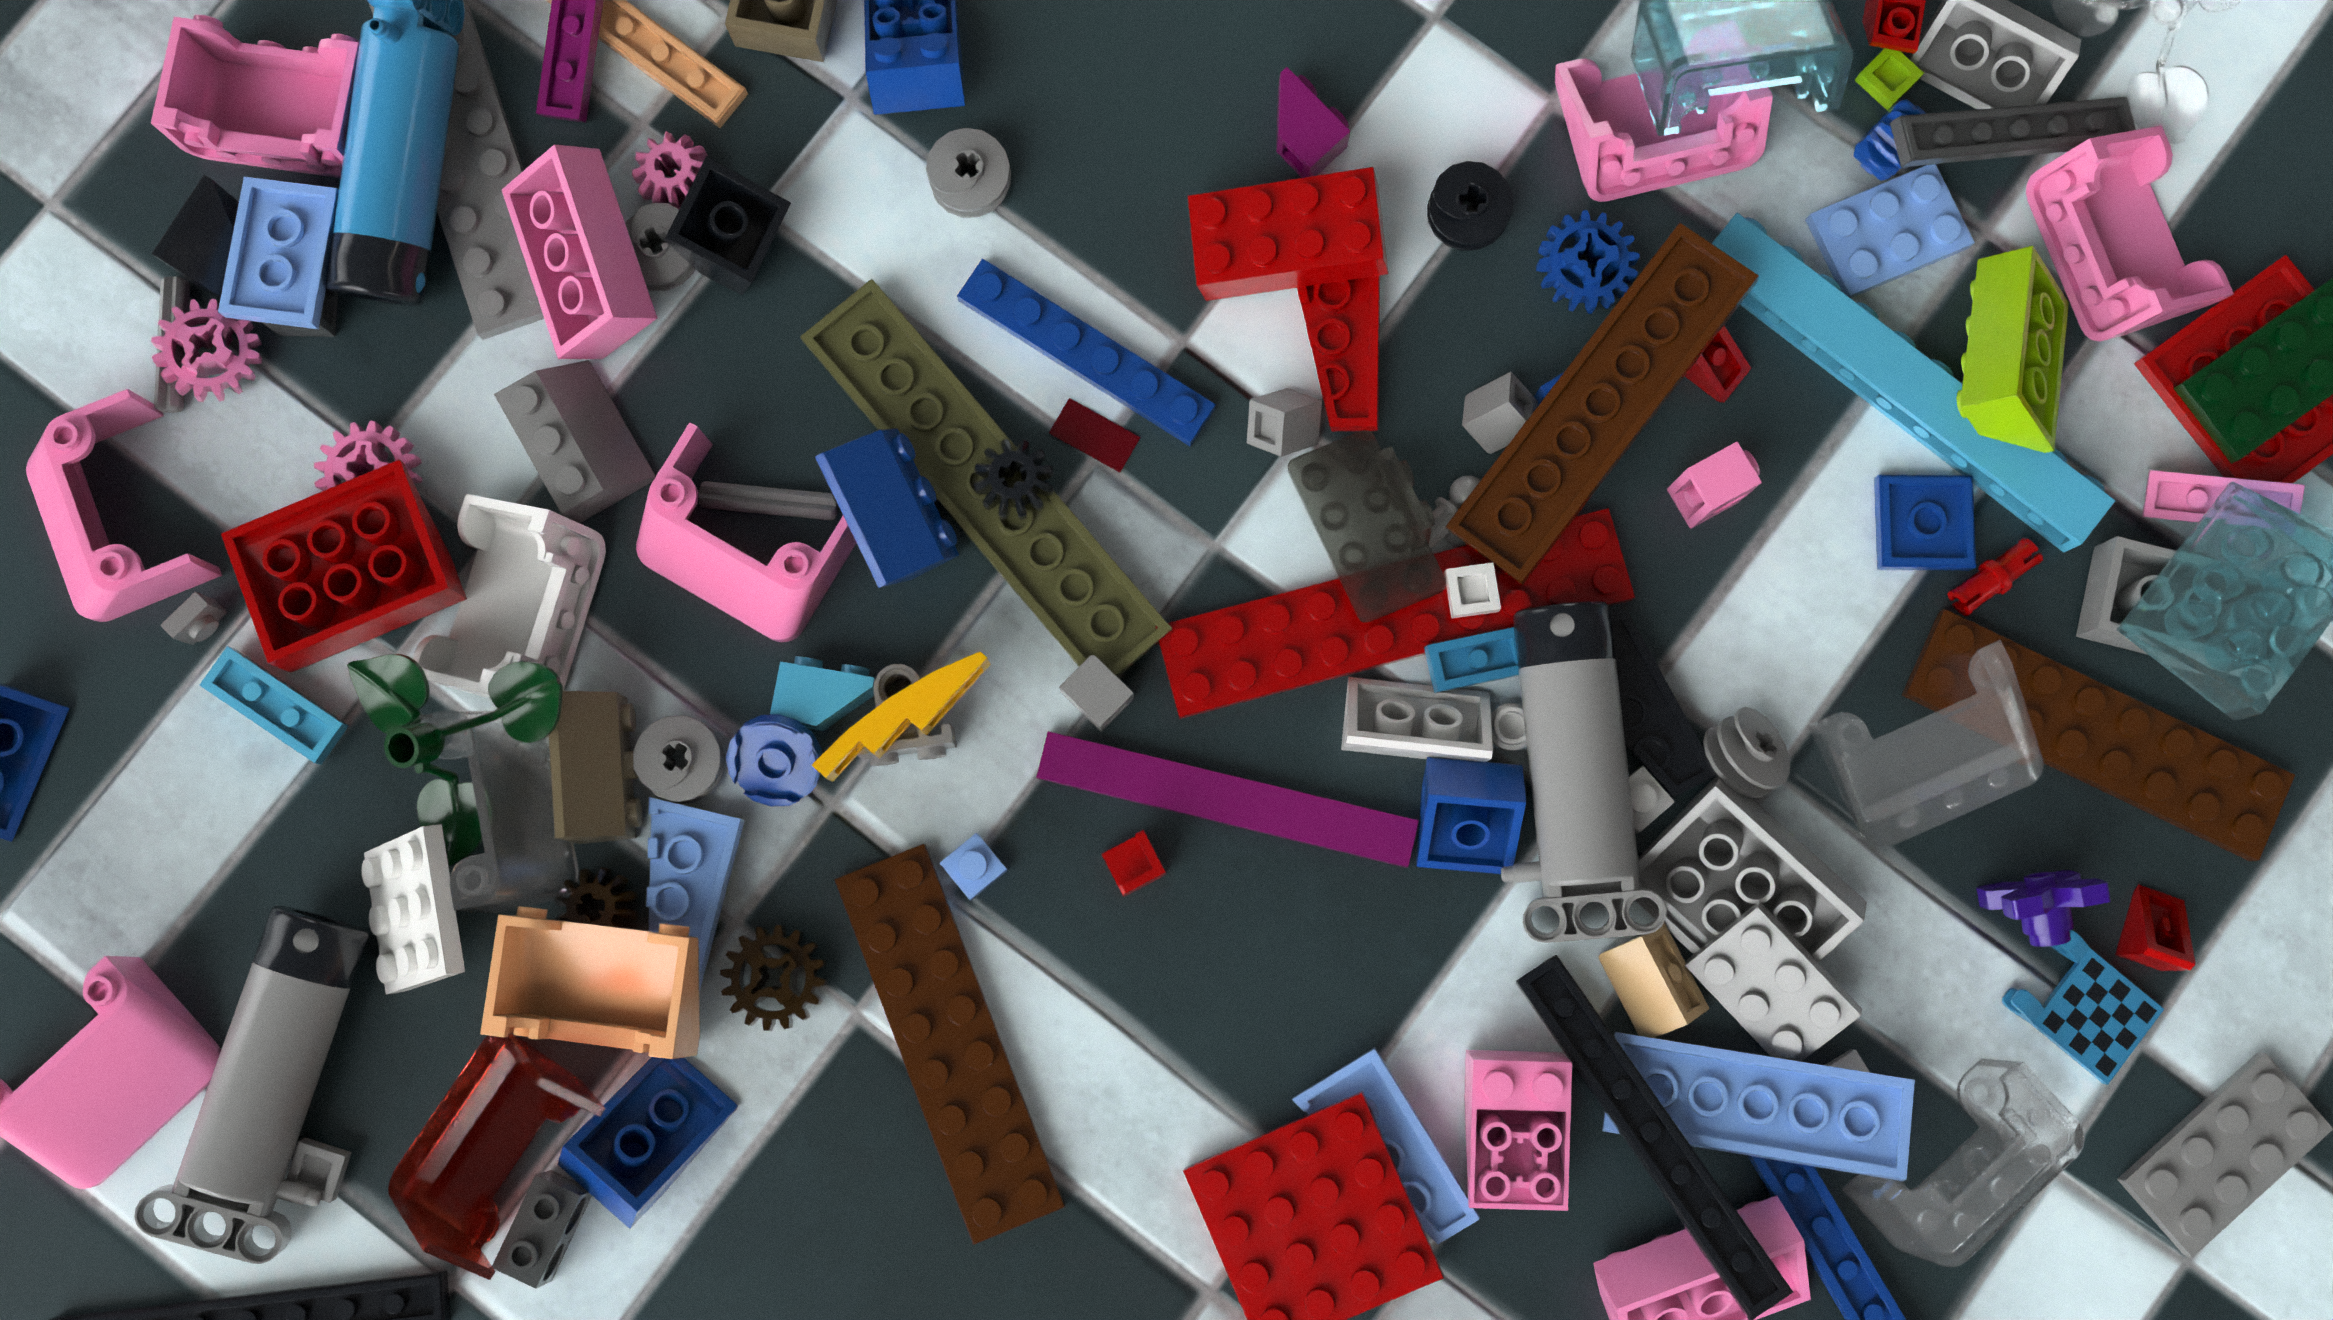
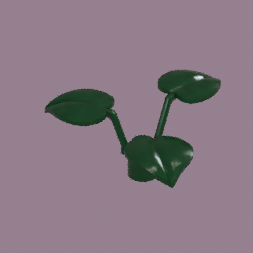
(394, 691)

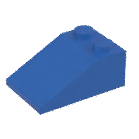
(646, 1136)

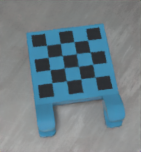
(2091, 1012)

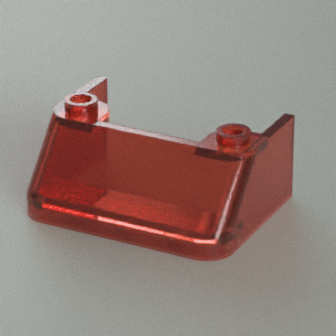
(475, 1141)

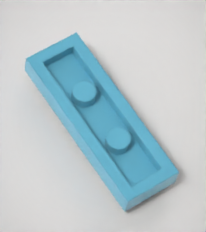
(274, 705)

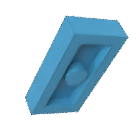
(1472, 660)

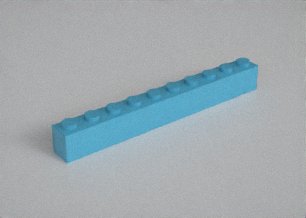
(1909, 387)

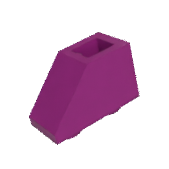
(1306, 129)

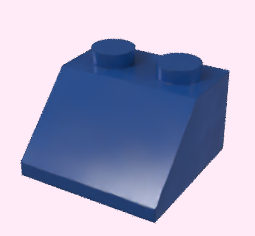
(1470, 815)

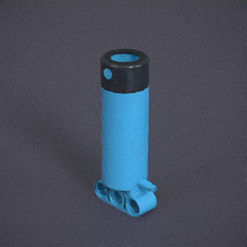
(395, 150)

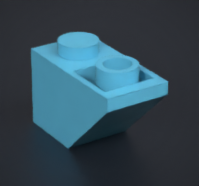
(817, 694)

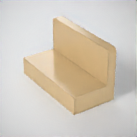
(1654, 983)

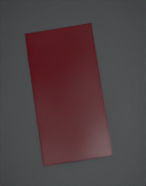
(1094, 435)

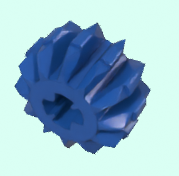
(1877, 147)

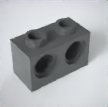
(542, 1229)

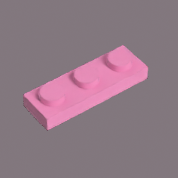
(2191, 495)

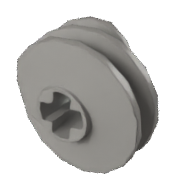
(970, 150)
(648, 228)
(1748, 753)
(655, 763)

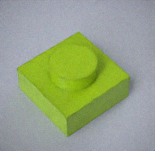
(1889, 77)

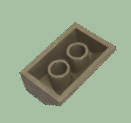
(594, 769)

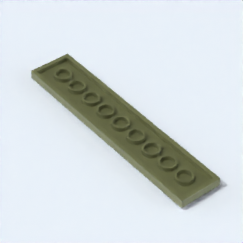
(1043, 558)

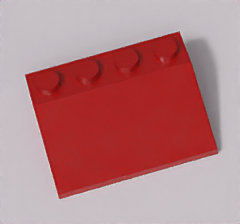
(342, 567)

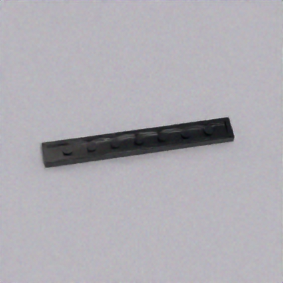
(1654, 1139)
(390, 1298)

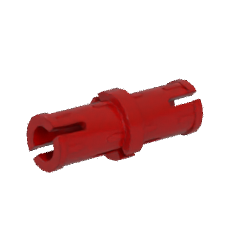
(1995, 576)

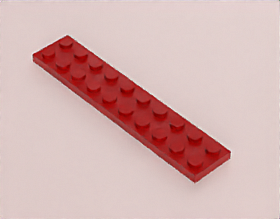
(1318, 637)

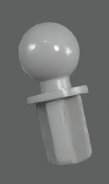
(1446, 509)

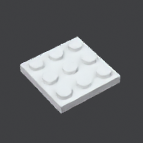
(413, 910)

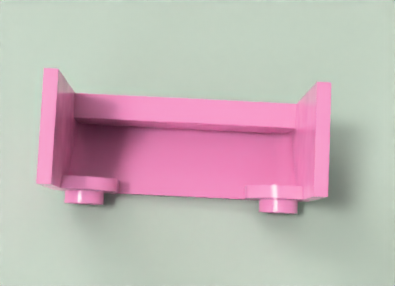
(99, 576)
(766, 598)

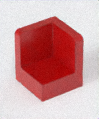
(1134, 864)

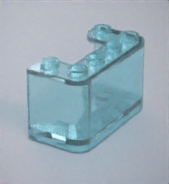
(1731, 46)

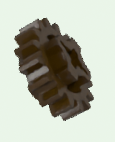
(760, 961)

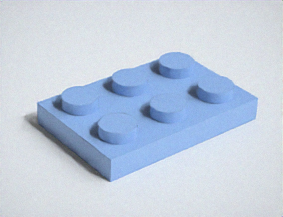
(1889, 231)
(279, 253)

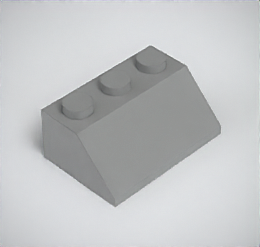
(1994, 54)
(575, 438)

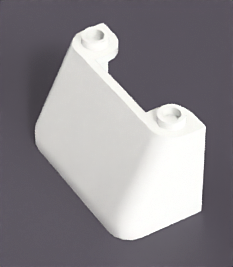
(522, 594)

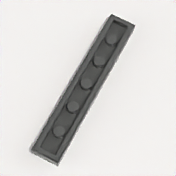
(2007, 130)

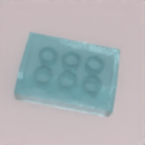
(2239, 601)

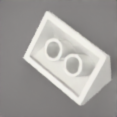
(1416, 721)

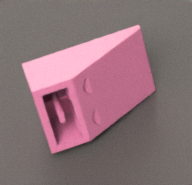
(1517, 1129)

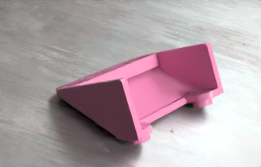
(112, 1079)

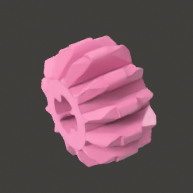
(660, 161)

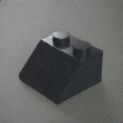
(726, 225)

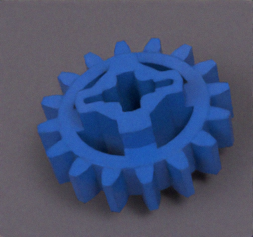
(1602, 247)

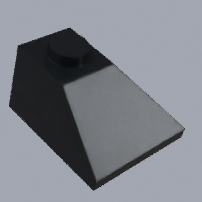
(201, 237)

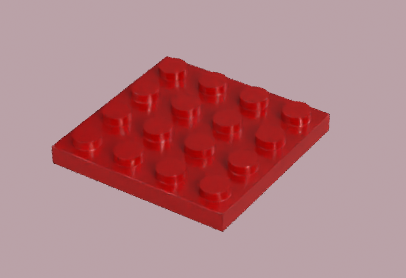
(2217, 330)
(1314, 1218)

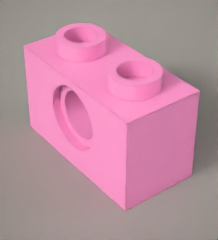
(1715, 484)

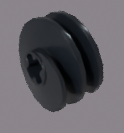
(1476, 184)

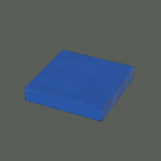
(1924, 522)

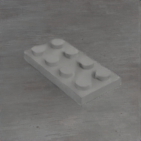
(2225, 1154)

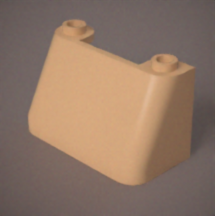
(594, 984)

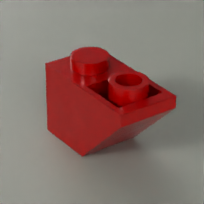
(1894, 24)

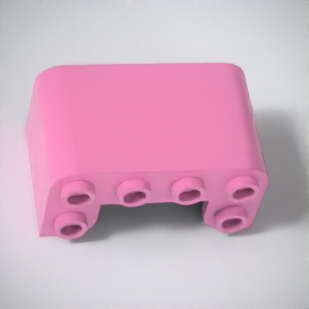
(256, 100)

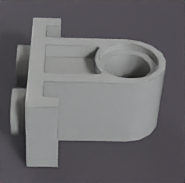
(912, 739)

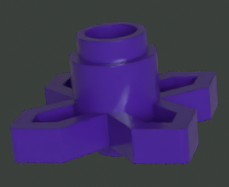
(2044, 902)

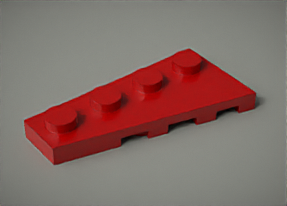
(1345, 345)

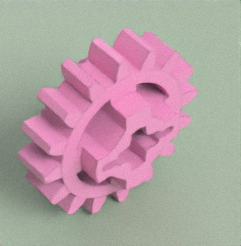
(198, 367)
(362, 452)

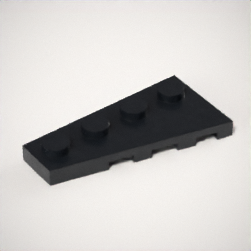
(1651, 715)

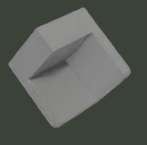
(1497, 412)
(1284, 422)
(1096, 692)

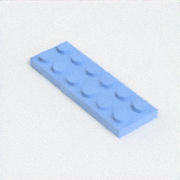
(1778, 1106)

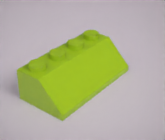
(2014, 351)

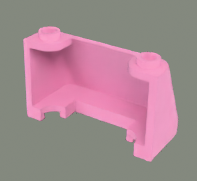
(1620, 145)
(2114, 238)

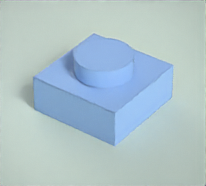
(973, 866)

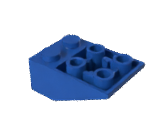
(913, 55)

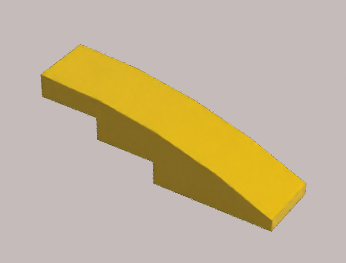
(920, 703)

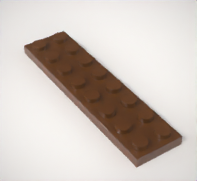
(1602, 403)
(2116, 741)
(949, 1044)

